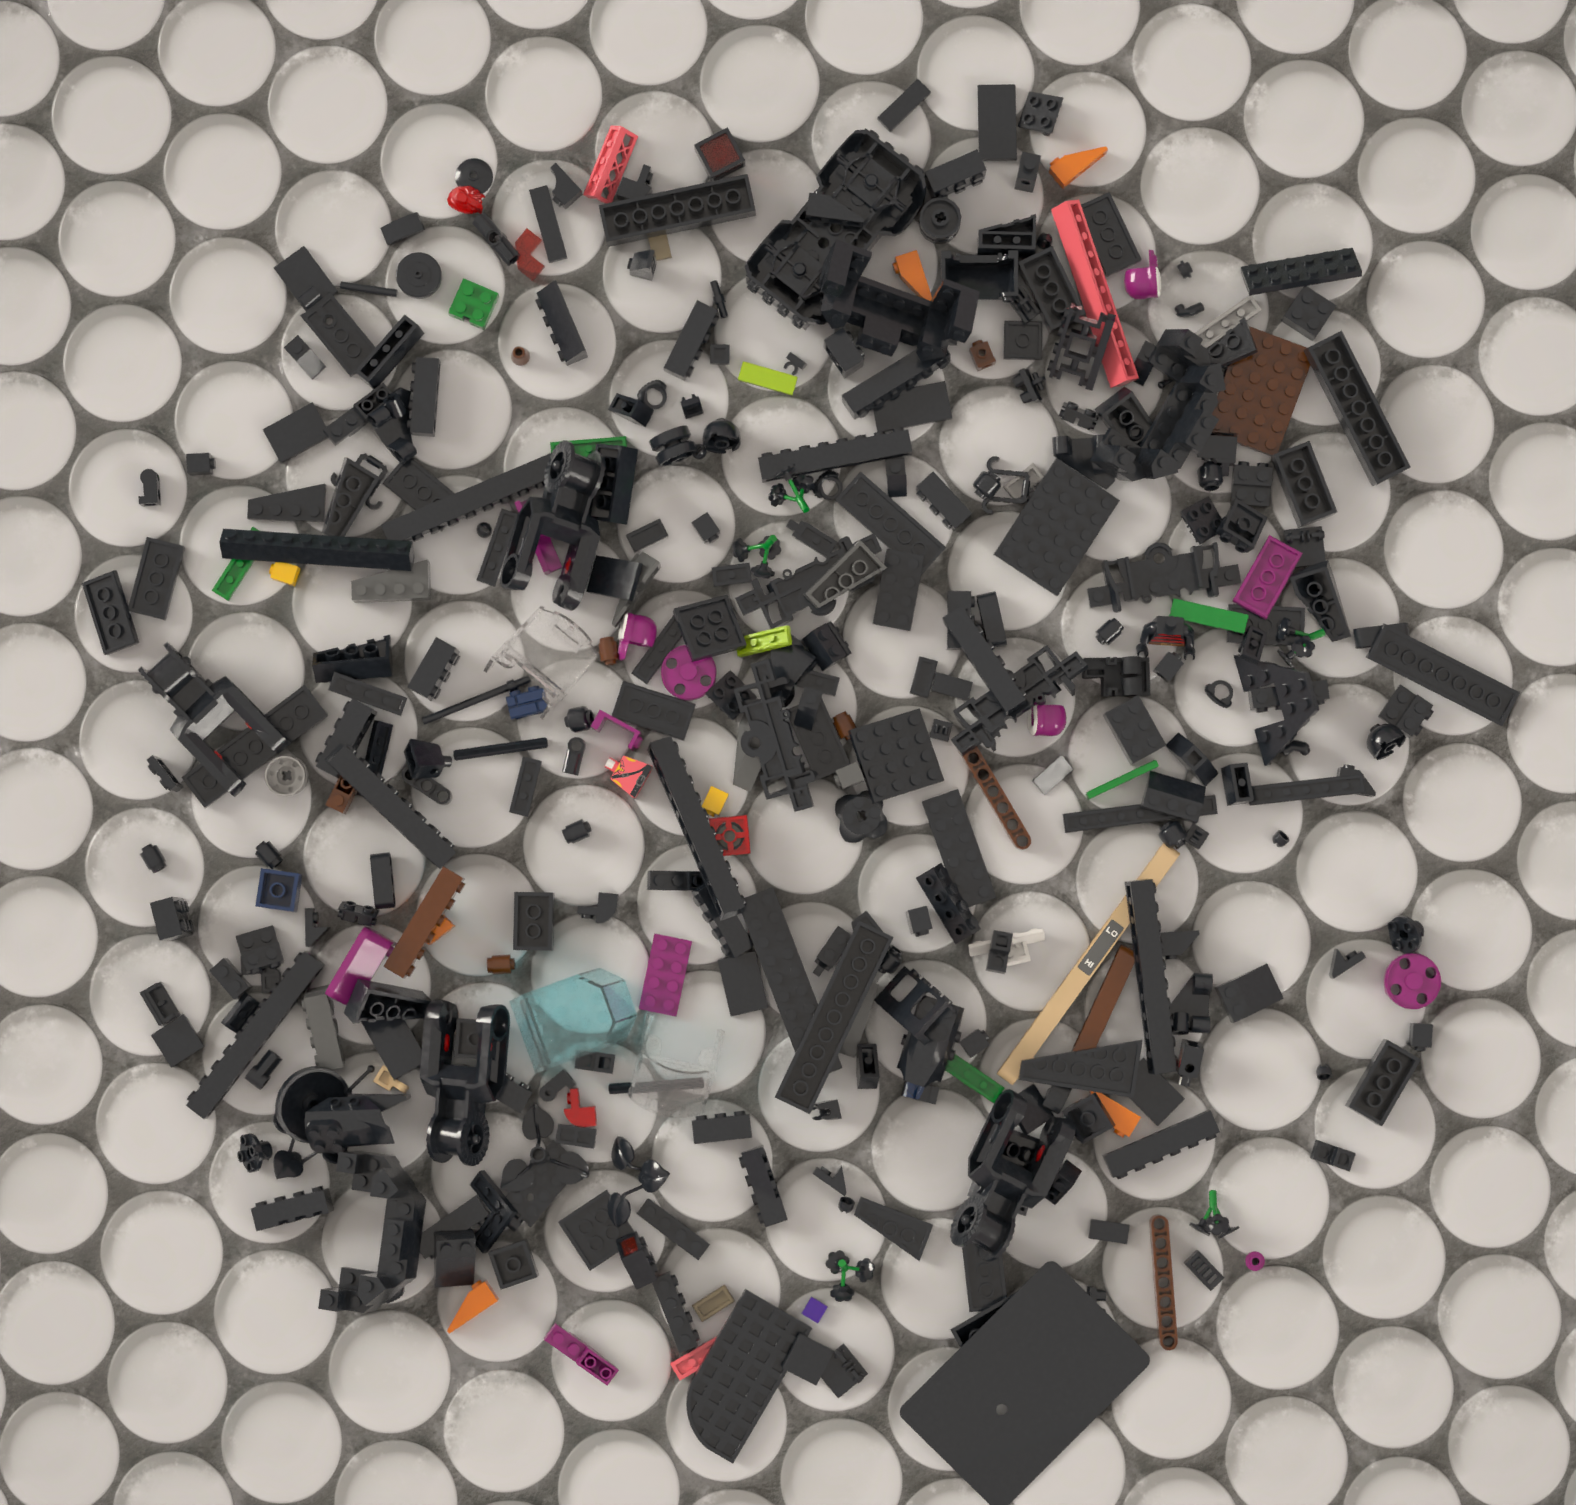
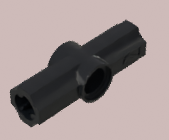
(489, 231)

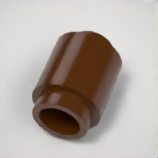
(608, 651)
(843, 723)
(500, 964)

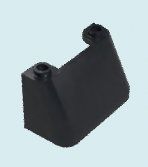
(990, 274)

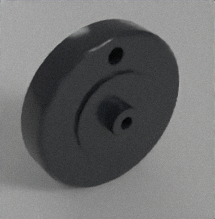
(418, 275)

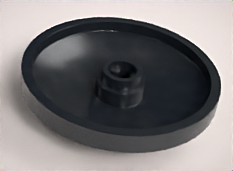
(301, 1093)

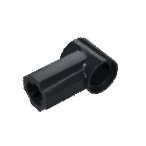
(573, 758)
(260, 1073)

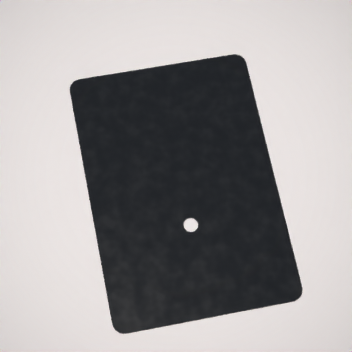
(1045, 1358)

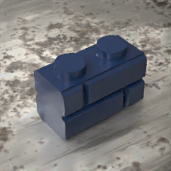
(526, 703)

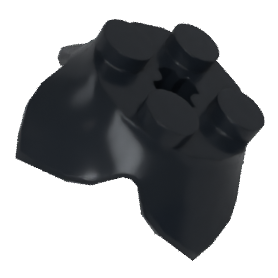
(854, 830)

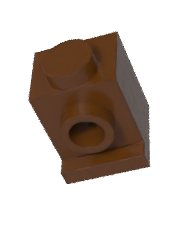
(985, 361)

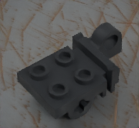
(1120, 675)

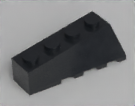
(354, 661)
(764, 1186)

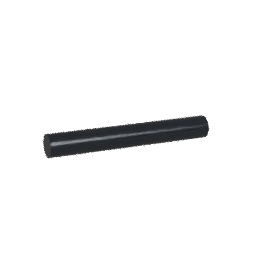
(368, 289)

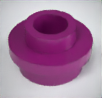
(1248, 1261)

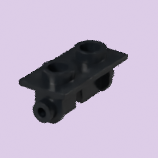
(1085, 417)
(350, 910)

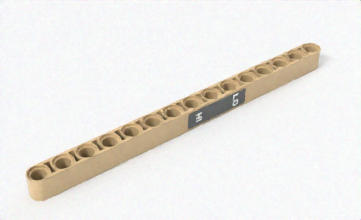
(1082, 971)

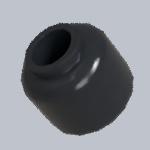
(1210, 476)
(987, 484)
(579, 719)
(1172, 834)
(891, 960)

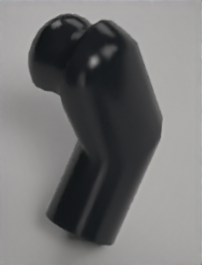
(1190, 311)

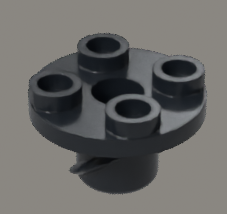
(1405, 934)
(253, 1152)

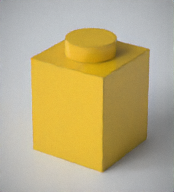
(284, 573)
(714, 801)

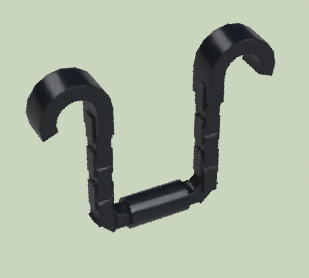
(378, 464)
(1025, 488)

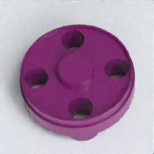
(687, 674)
(1412, 981)

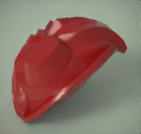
(466, 200)

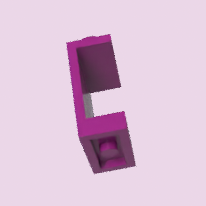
(600, 720)

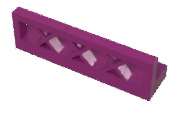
(545, 550)

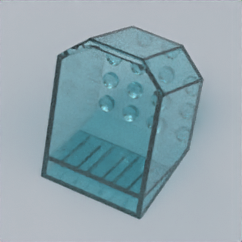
(574, 1017)

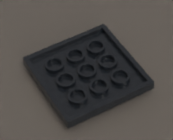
(896, 755)

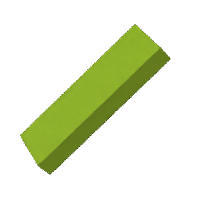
(767, 378)
(766, 641)

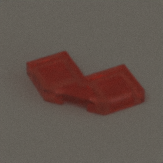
(526, 263)

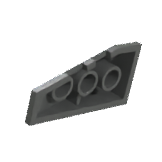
(649, 570)

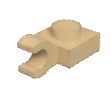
(386, 1081)

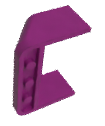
(360, 963)

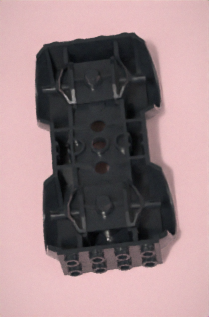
(862, 177)

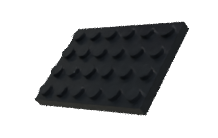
(1056, 527)

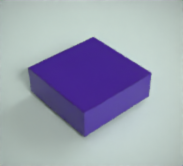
(814, 1309)

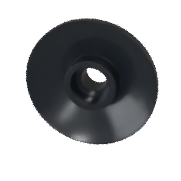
(484, 174)

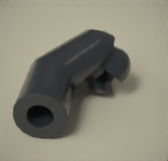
(1298, 746)

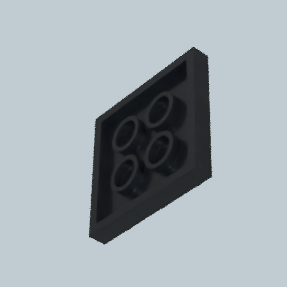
(709, 628)
(593, 1231)

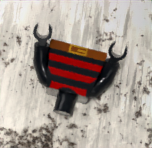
(1169, 632)

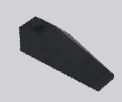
(1320, 595)

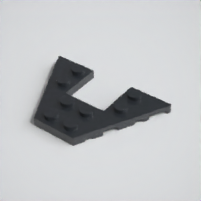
(1295, 698)

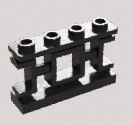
(1095, 350)

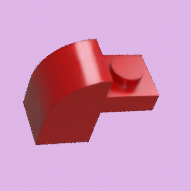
(579, 1115)

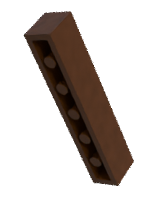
(424, 922)

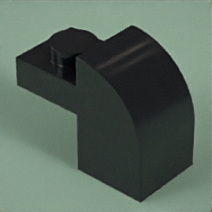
(632, 189)
(605, 909)

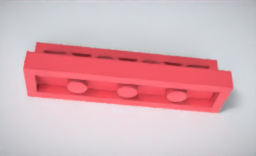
(607, 162)

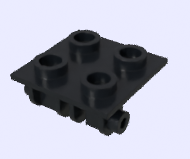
(1040, 112)
(1202, 520)
(1309, 542)
(724, 697)
(843, 1371)

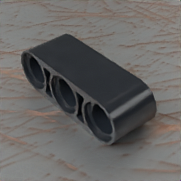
(991, 619)
(1366, 636)
(433, 792)
(382, 880)

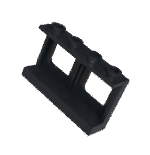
(902, 1010)

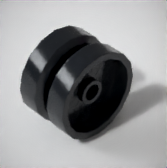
(941, 209)
(673, 446)

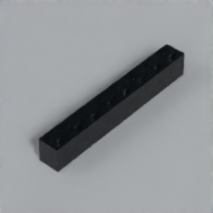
(836, 455)

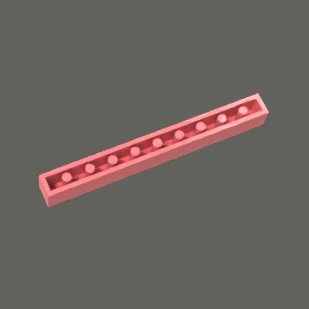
(1093, 289)

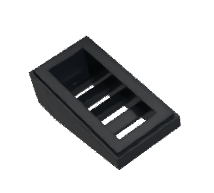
(1193, 1258)

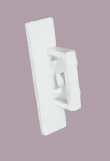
(1019, 950)

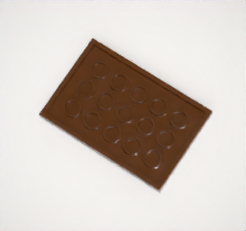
(1262, 393)

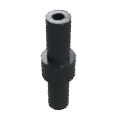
(719, 299)

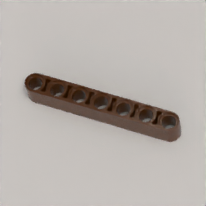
(1000, 798)
(1105, 999)
(1168, 1291)

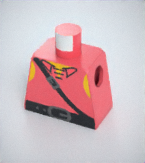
(629, 774)

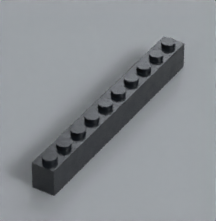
(468, 502)
(317, 549)
(696, 828)
(1151, 976)
(255, 1035)

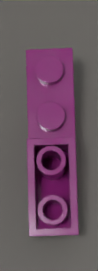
(581, 1353)

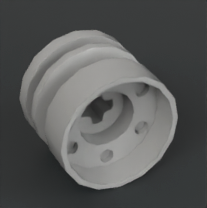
(275, 775)

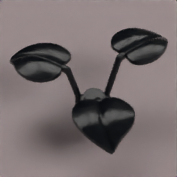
(290, 1163)
(516, 1173)
(651, 1177)

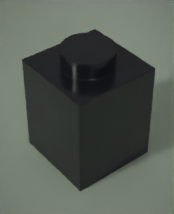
(200, 464)
(706, 528)
(1168, 666)
(1420, 1036)
(975, 1042)

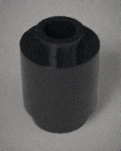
(1109, 631)
(576, 831)
(268, 854)
(153, 858)

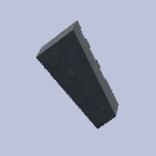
(349, 496)
(386, 1002)
(292, 1209)

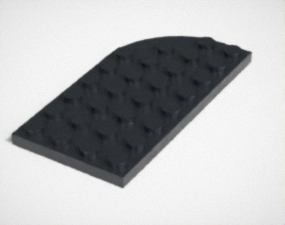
(740, 1374)

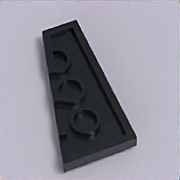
(294, 505)
(901, 1229)

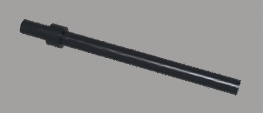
(511, 686)

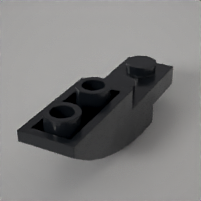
(356, 417)
(674, 880)

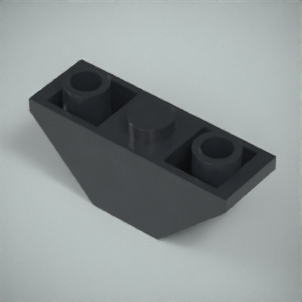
(1192, 759)

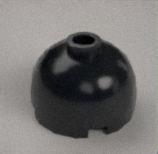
(721, 436)
(1384, 739)

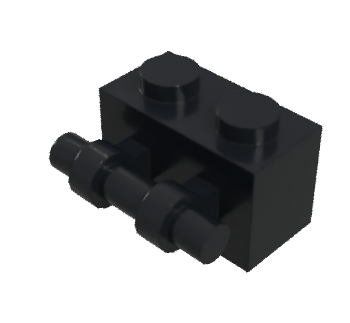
(827, 645)

